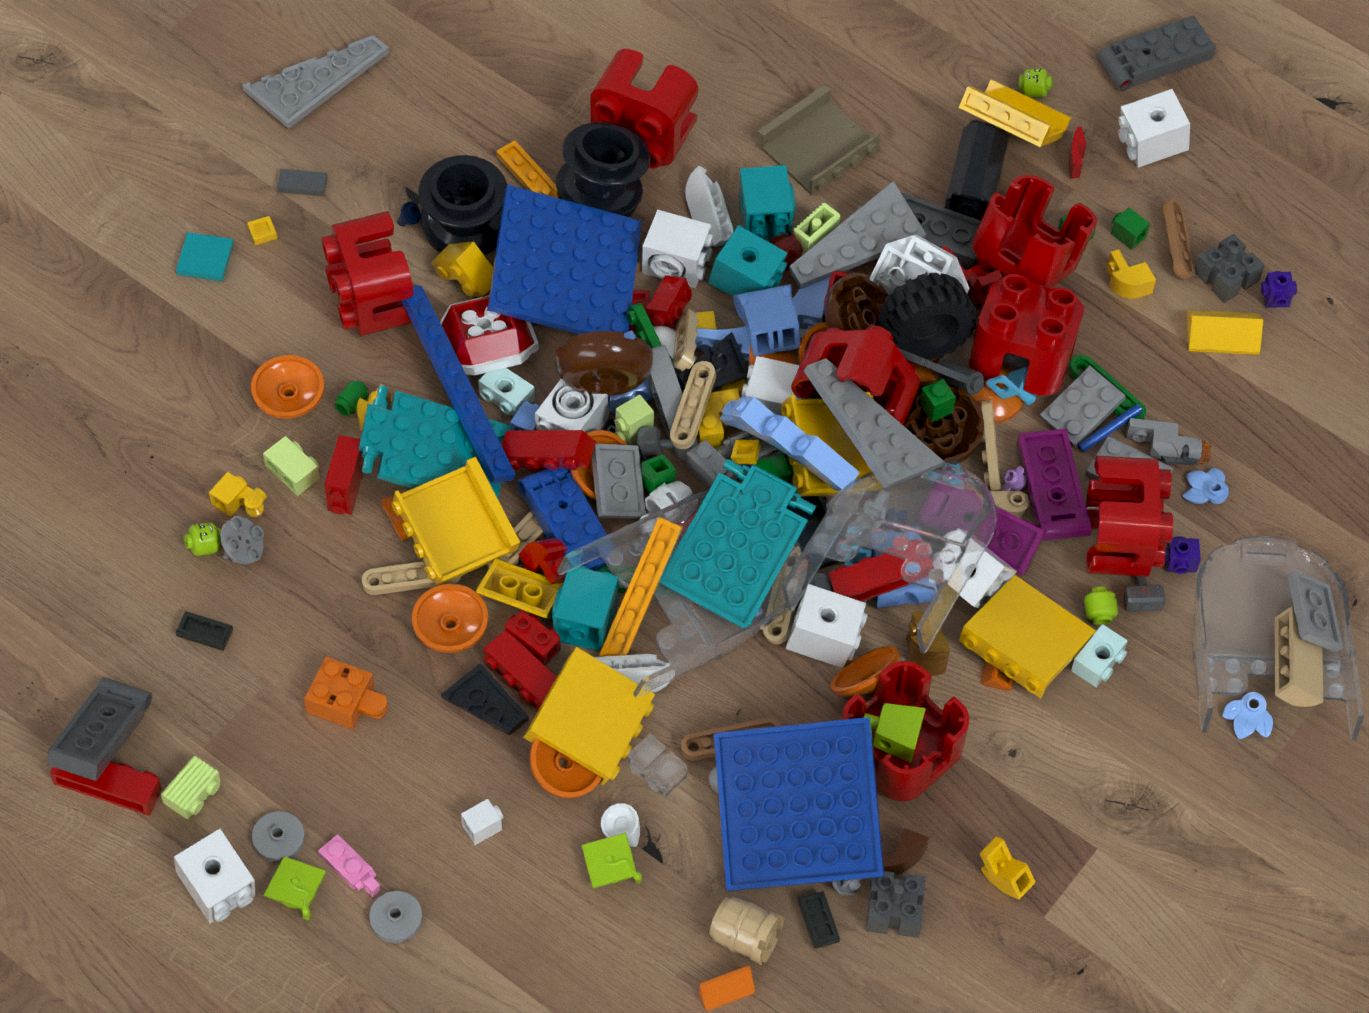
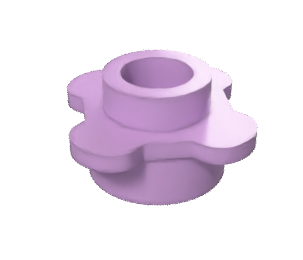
(1014, 479)

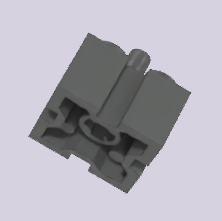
(1229, 268)
(896, 904)

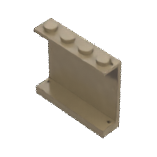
(816, 141)

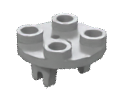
(242, 540)

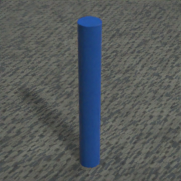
(1110, 428)

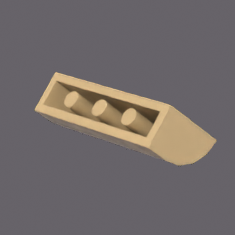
(1296, 664)

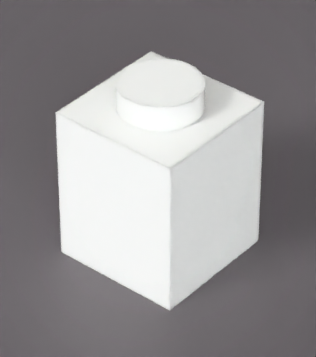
(482, 821)

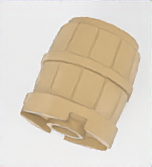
(746, 929)

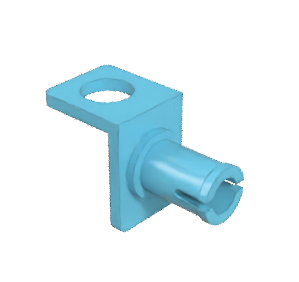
(1013, 386)

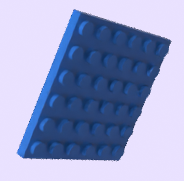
(563, 263)
(798, 804)

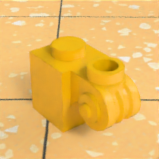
(233, 492)

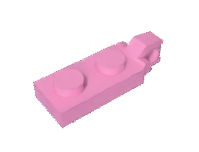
(349, 865)

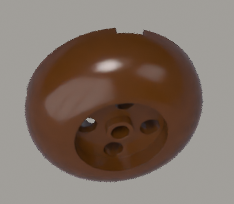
(854, 303)
(604, 362)
(964, 424)

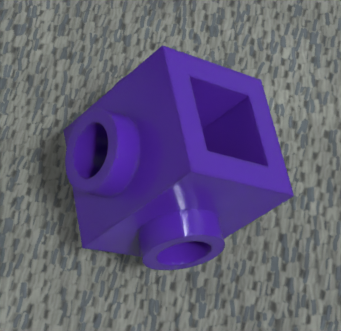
(1278, 289)
(1182, 555)

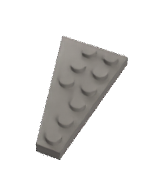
(312, 82)
(858, 238)
(880, 439)

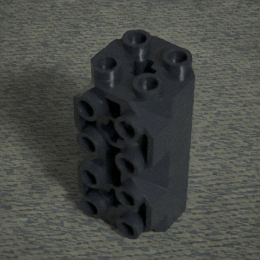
(977, 169)

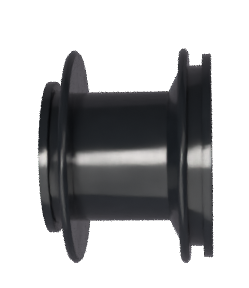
(603, 168)
(462, 202)

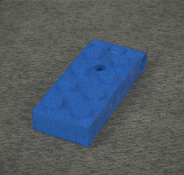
(575, 523)

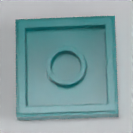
(205, 256)

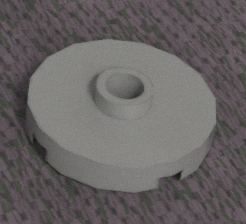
(275, 848)
(395, 929)

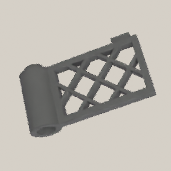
(952, 372)

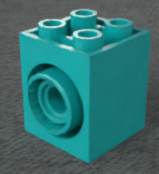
(766, 200)
(747, 264)
(585, 607)

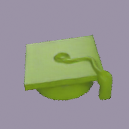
(610, 861)
(295, 885)

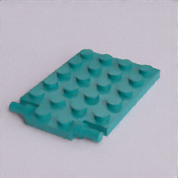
(416, 440)
(737, 543)

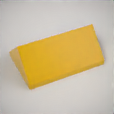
(1224, 332)
(519, 588)

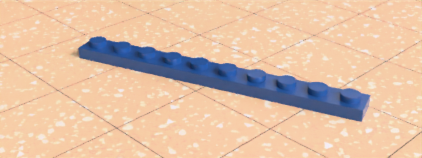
(458, 387)

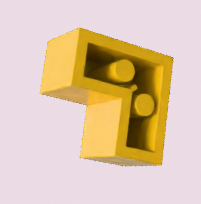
(467, 265)
(711, 426)

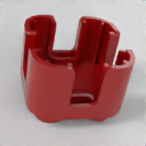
(657, 115)
(1021, 242)
(368, 275)
(1030, 324)
(867, 360)
(1129, 516)
(939, 739)

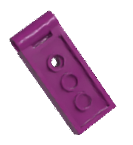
(1053, 484)
(1015, 540)

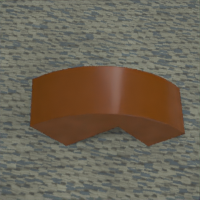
(907, 853)

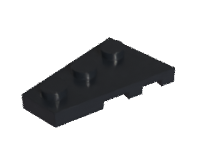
(727, 363)
(487, 700)

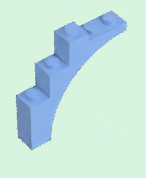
(808, 308)
(784, 435)

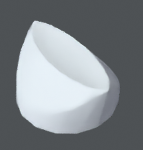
(621, 819)

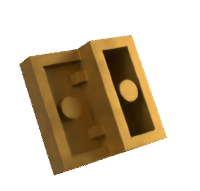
(937, 655)

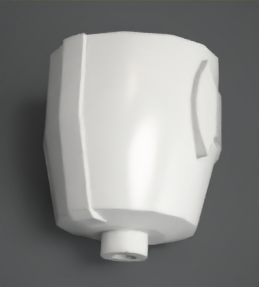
(666, 495)

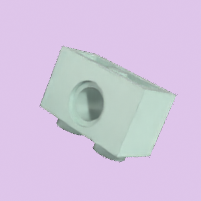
(495, 382)
(1103, 643)

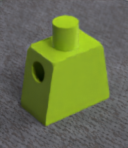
(897, 729)

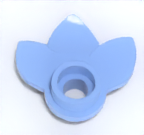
(1206, 487)
(1247, 718)

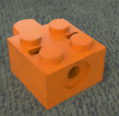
(343, 694)

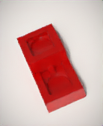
(1077, 153)

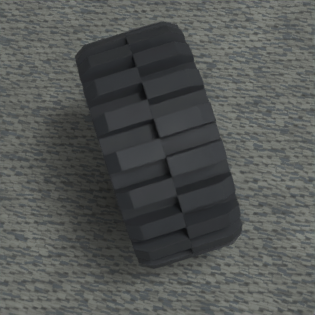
(929, 315)

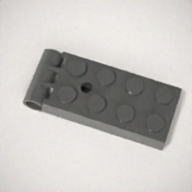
(1156, 53)
(946, 228)
(99, 729)

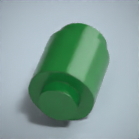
(348, 398)

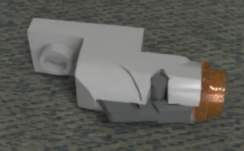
(1166, 443)

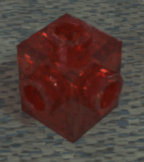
(789, 244)

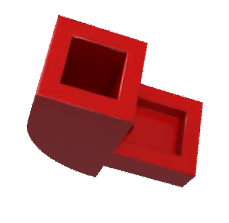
(980, 283)
(545, 557)

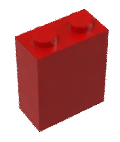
(344, 476)

